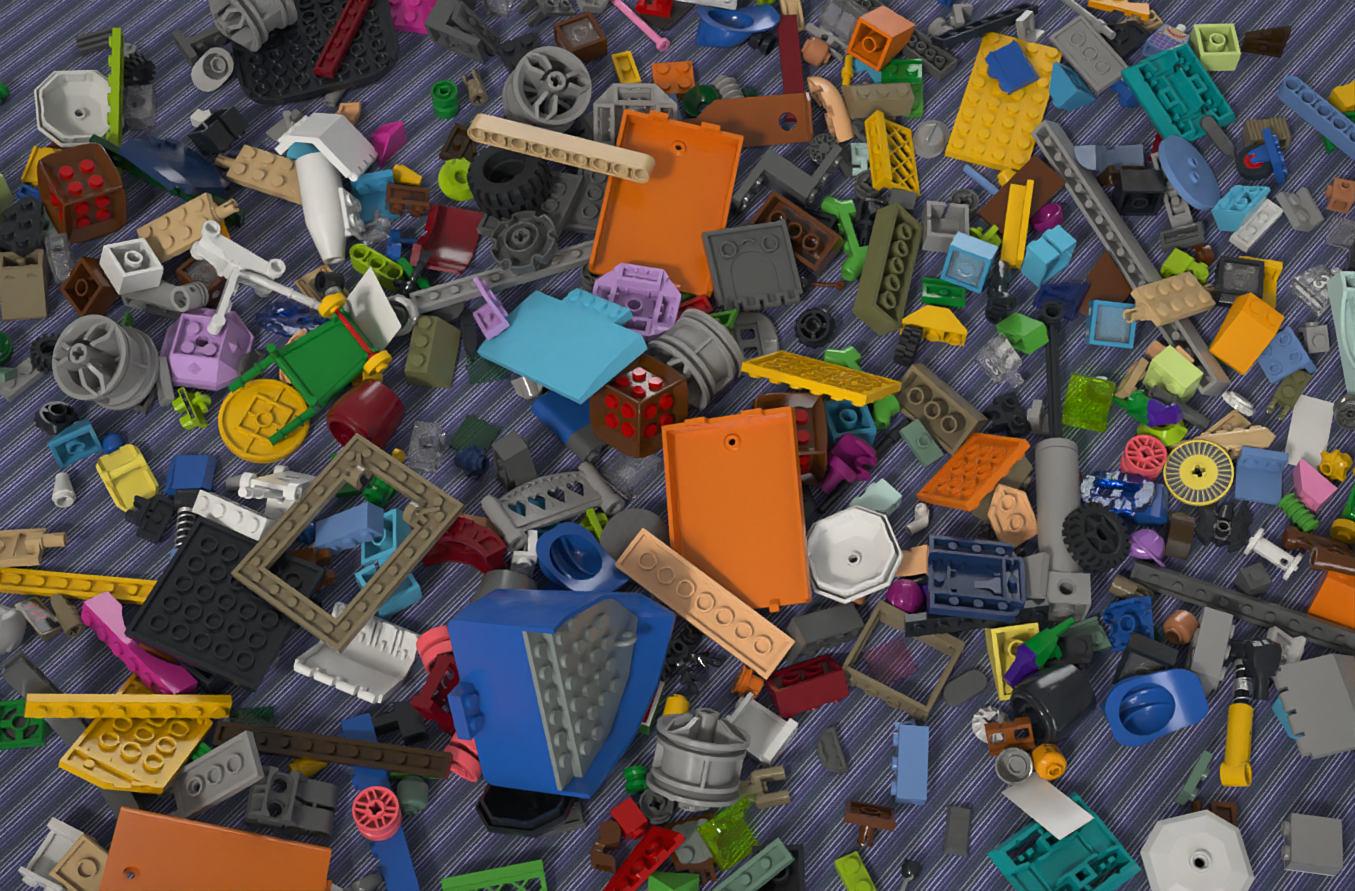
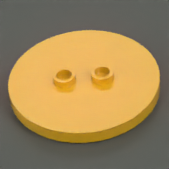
(254, 415)

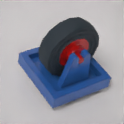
(1260, 160)

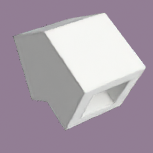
(199, 116)

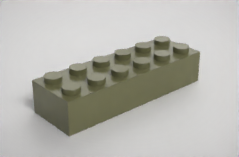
(888, 269)

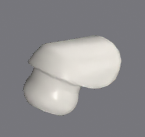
(921, 519)

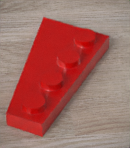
(645, 859)

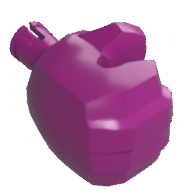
(846, 461)

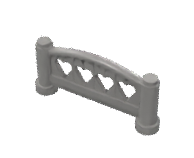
(515, 526)

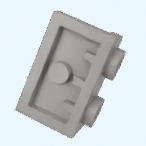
(1300, 209)

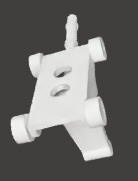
(243, 267)
(279, 488)

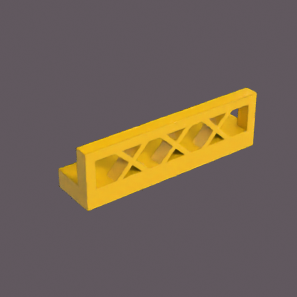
(1016, 224)

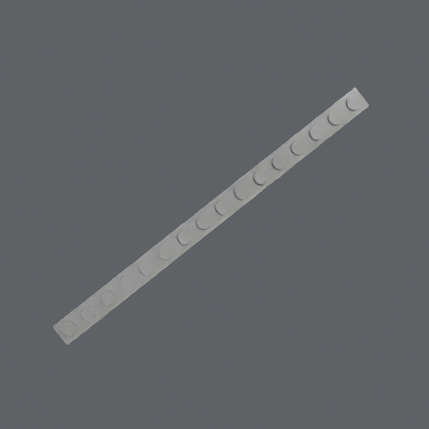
(1123, 246)

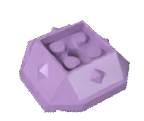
(646, 293)
(206, 366)

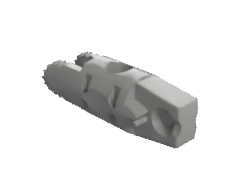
(829, 38)

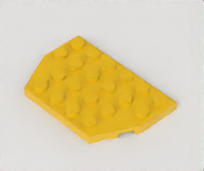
(134, 751)

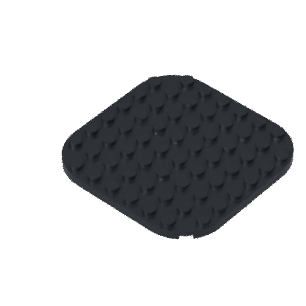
(285, 62)

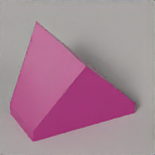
(388, 140)

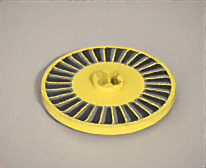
(1190, 488)

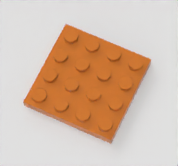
(973, 471)

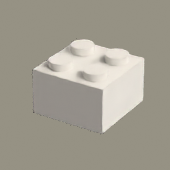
(131, 266)

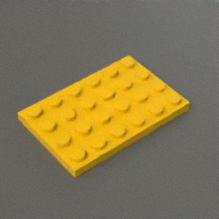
(821, 377)

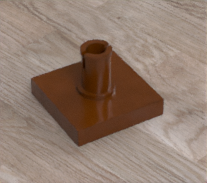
(869, 817)

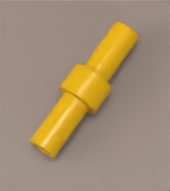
(847, 70)

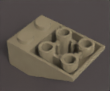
(24, 285)

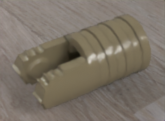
(475, 88)
(1127, 588)
(67, 616)

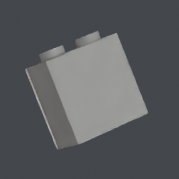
(1312, 844)

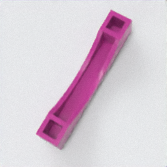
(105, 618)

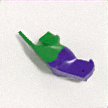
(1149, 410)
(1036, 652)

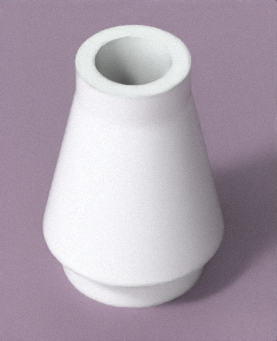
(63, 492)

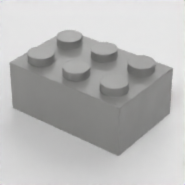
(1210, 648)

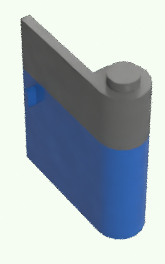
(570, 424)

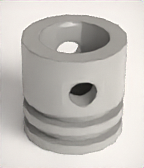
(189, 296)

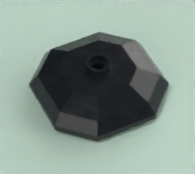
(522, 811)

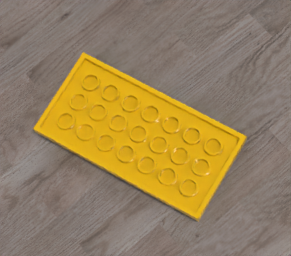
(996, 126)

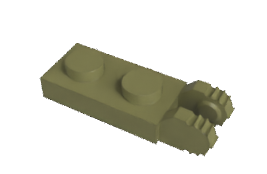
(1289, 392)

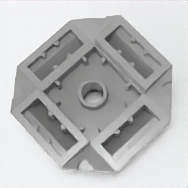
(632, 96)

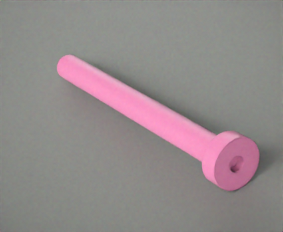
(661, 43)

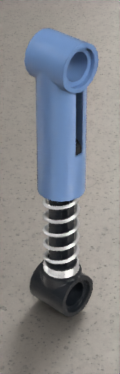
(183, 502)

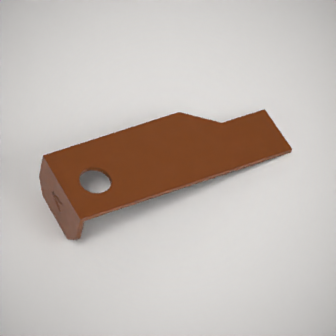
(759, 118)

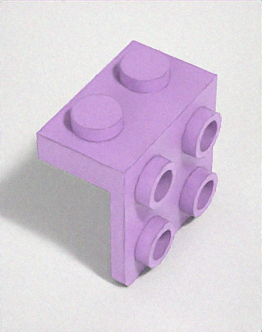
(492, 315)

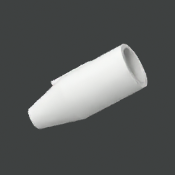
(327, 207)

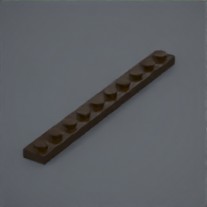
(341, 750)

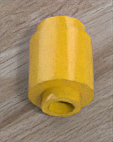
(676, 705)

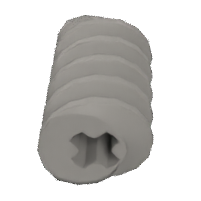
(727, 87)

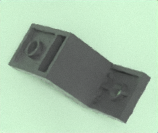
(449, 35)
(786, 179)

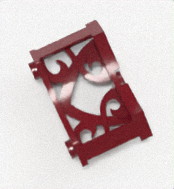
(470, 545)
(431, 706)

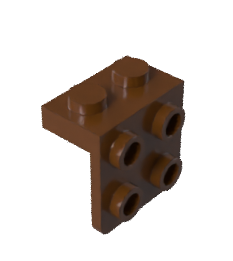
(407, 200)

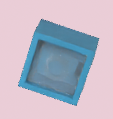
(969, 262)
(1106, 325)

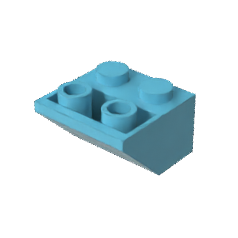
(1238, 206)

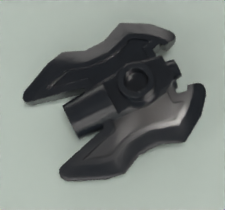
(1223, 527)

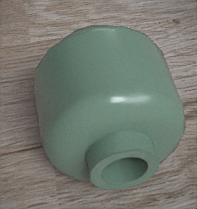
(412, 795)

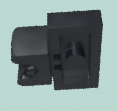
(1007, 415)
(151, 517)

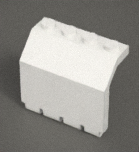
(335, 140)
(370, 665)

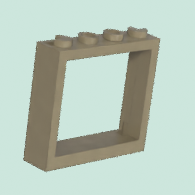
(895, 618)

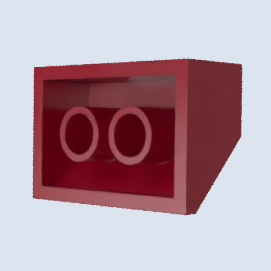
(806, 686)

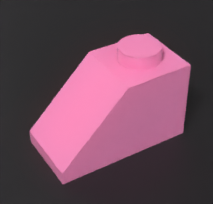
(1312, 487)

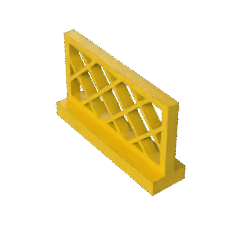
(881, 155)

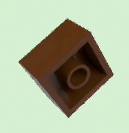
(89, 288)

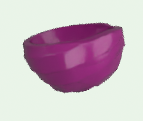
(1047, 218)
(905, 596)

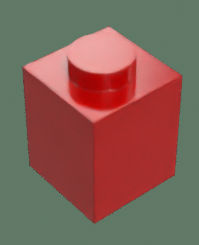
(630, 819)

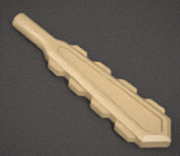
(1254, 437)

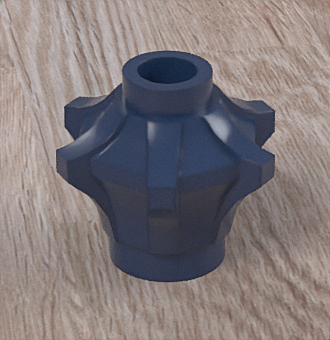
(472, 461)

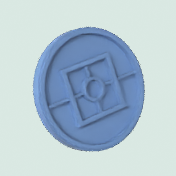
(1188, 173)

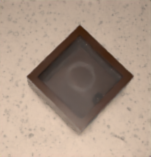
(581, 37)
(204, 272)

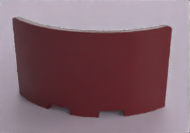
(449, 238)

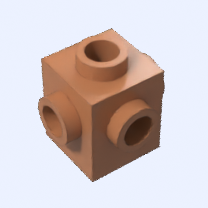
(1340, 195)

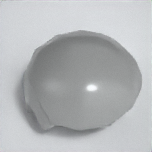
(1014, 766)

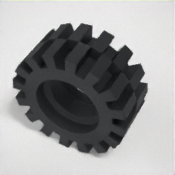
(138, 70)
(907, 346)
(37, 351)

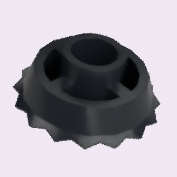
(815, 328)
(55, 417)

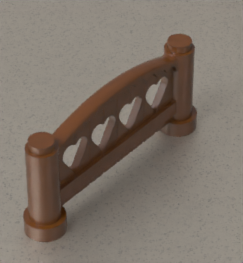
(1325, 551)

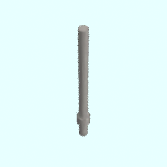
(1098, 24)

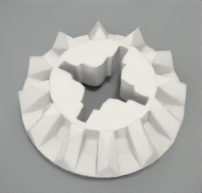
(1238, 402)
(988, 714)

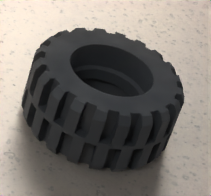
(513, 196)

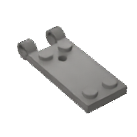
(220, 776)

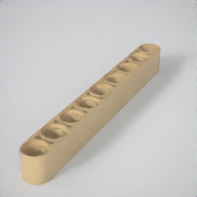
(561, 148)

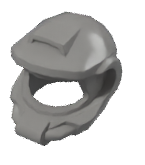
(406, 312)
(11, 628)

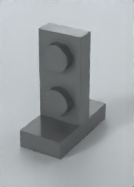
(198, 44)

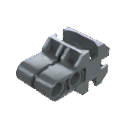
(302, 807)

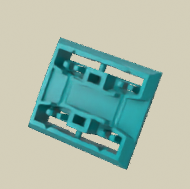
(1175, 98)
(1065, 863)

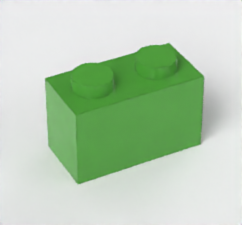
(1023, 332)

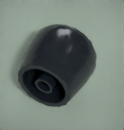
(1054, 700)

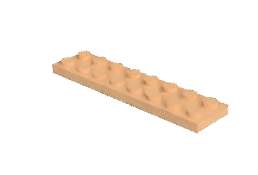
(704, 604)

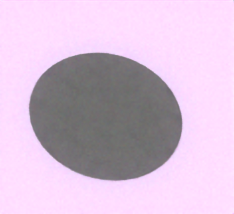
(626, 525)

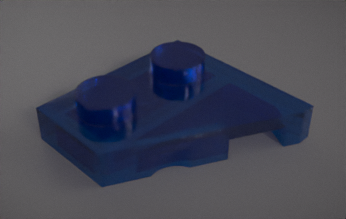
(1066, 295)

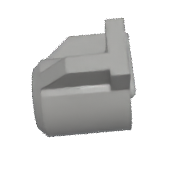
(527, 388)

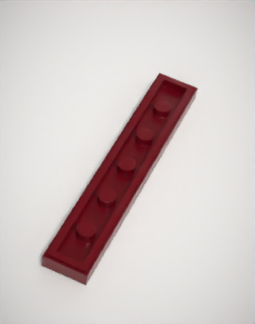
(341, 38)
(790, 58)

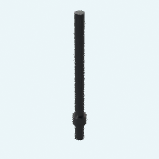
(891, 438)

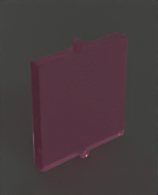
(890, 662)

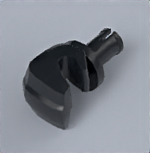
(865, 218)
(1262, 663)

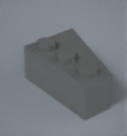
(513, 461)
(822, 629)

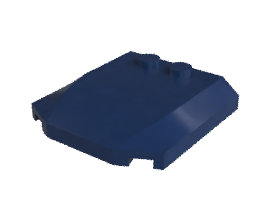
(175, 165)
(974, 578)

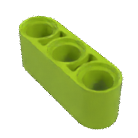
(387, 268)

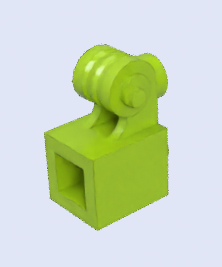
(1181, 262)

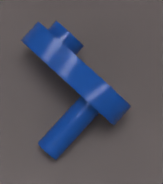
(393, 249)

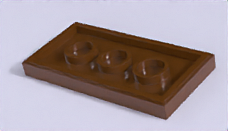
(1045, 186)

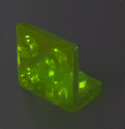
(1087, 402)
(728, 835)

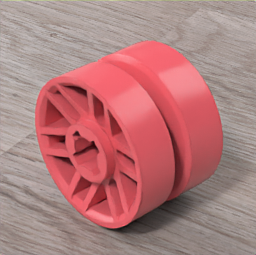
(1144, 456)
(432, 643)
(465, 758)
(377, 813)

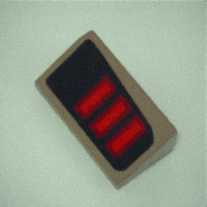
(39, 618)

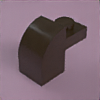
(1179, 535)

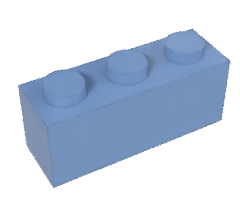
(350, 528)
(910, 764)

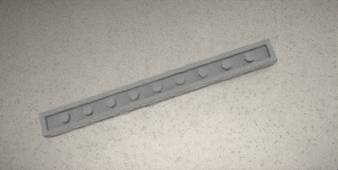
(498, 279)

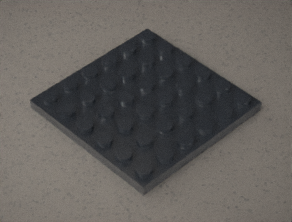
(213, 618)

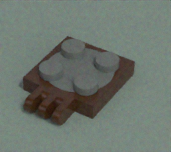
(693, 853)

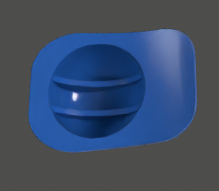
(730, 27)
(577, 561)
(1154, 705)

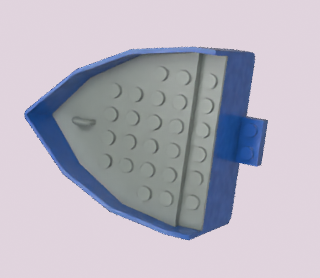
(555, 683)

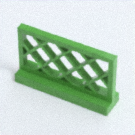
(497, 877)

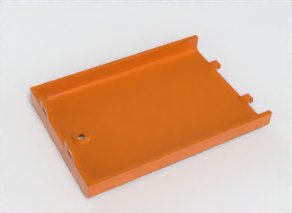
(686, 195)
(740, 504)
(202, 856)

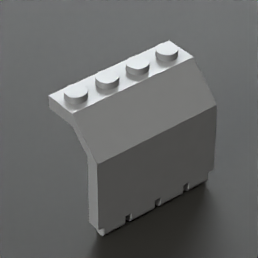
(1323, 703)

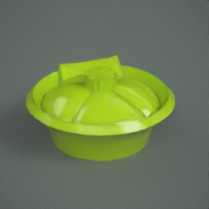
(453, 179)
(1167, 433)

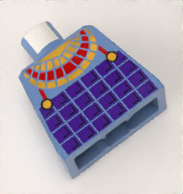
(1164, 39)

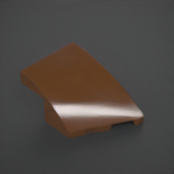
(1106, 283)

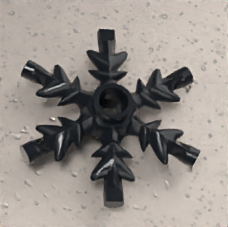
(679, 654)

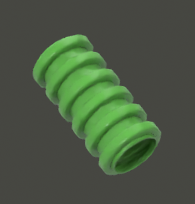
(1298, 513)

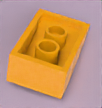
(1245, 332)

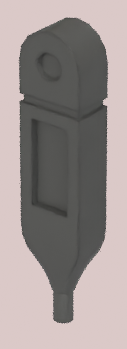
(1217, 136)

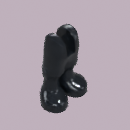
(998, 299)

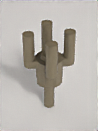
(756, 788)

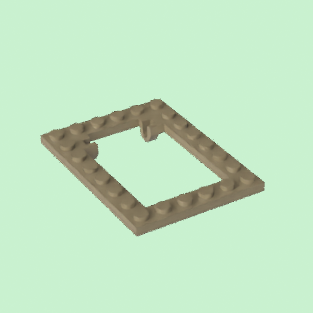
(357, 458)

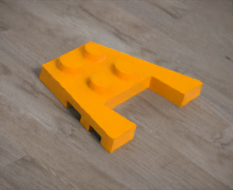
(1128, 8)

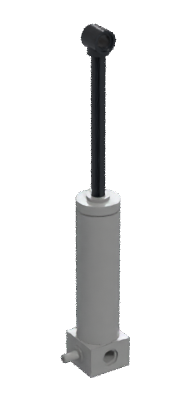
(1058, 492)

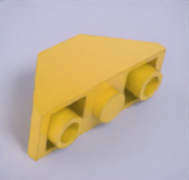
(937, 325)

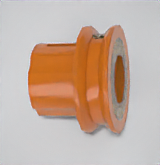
(747, 682)

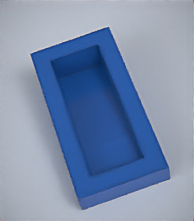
(25, 190)

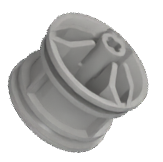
(251, 20)
(534, 69)
(701, 353)
(105, 362)
(698, 760)

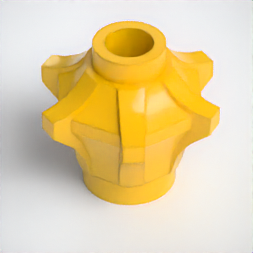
(1334, 465)

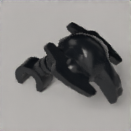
(408, 286)

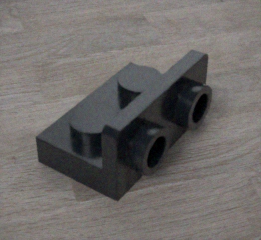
(1075, 650)

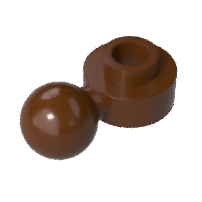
(1203, 253)

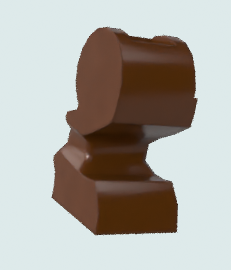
(608, 840)

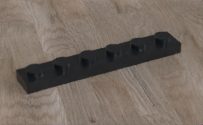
(981, 26)
(928, 624)

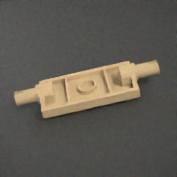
(263, 172)
(182, 227)
(1170, 300)
(27, 546)

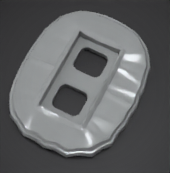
(764, 332)

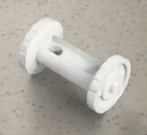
(1273, 553)

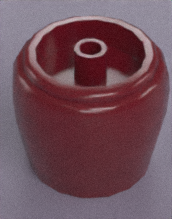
(366, 410)

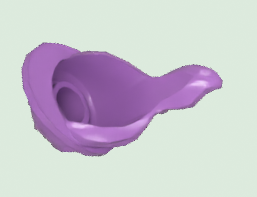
(1147, 545)

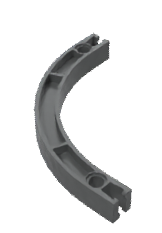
(29, 679)

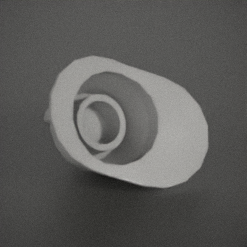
(212, 69)
(930, 139)

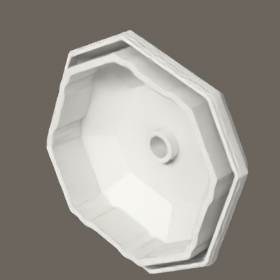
(72, 93)
(847, 536)
(1179, 840)

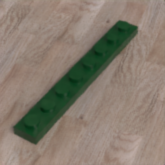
(121, 162)

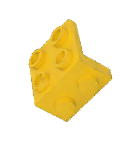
(1271, 273)

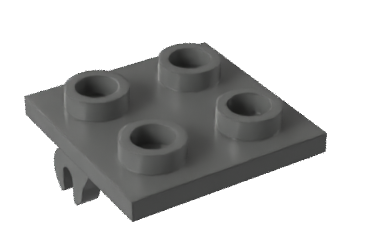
(546, 8)

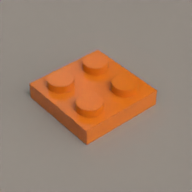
(674, 77)

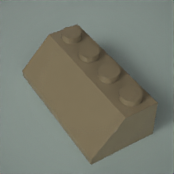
(938, 407)

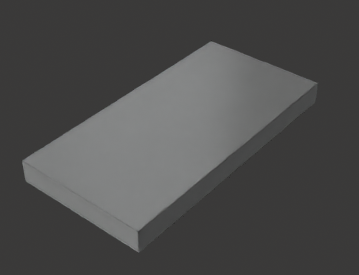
(1089, 54)

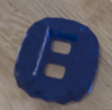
(288, 327)
(1119, 482)

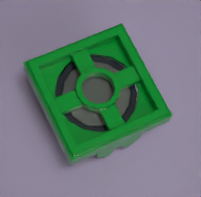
(20, 731)

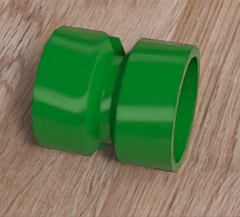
(445, 99)

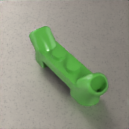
(846, 216)
(882, 408)

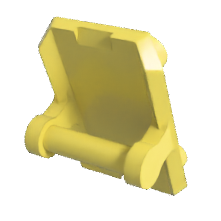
(126, 476)

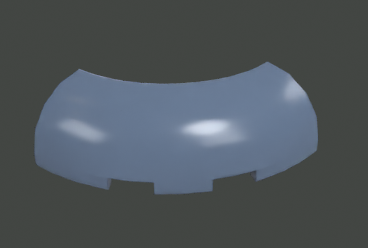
(1099, 157)

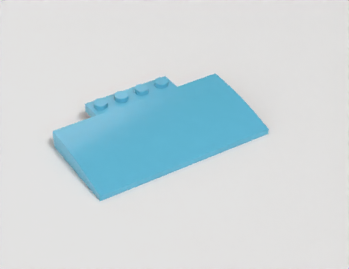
(566, 342)

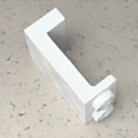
(767, 730)
(49, 854)

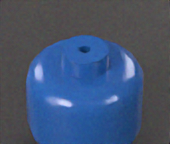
(112, 442)
(308, 534)

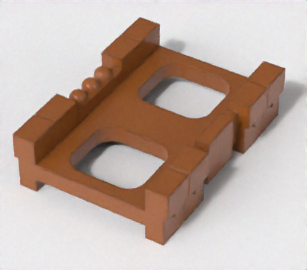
(1008, 729)

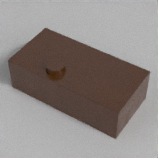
(811, 240)

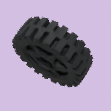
(1096, 537)

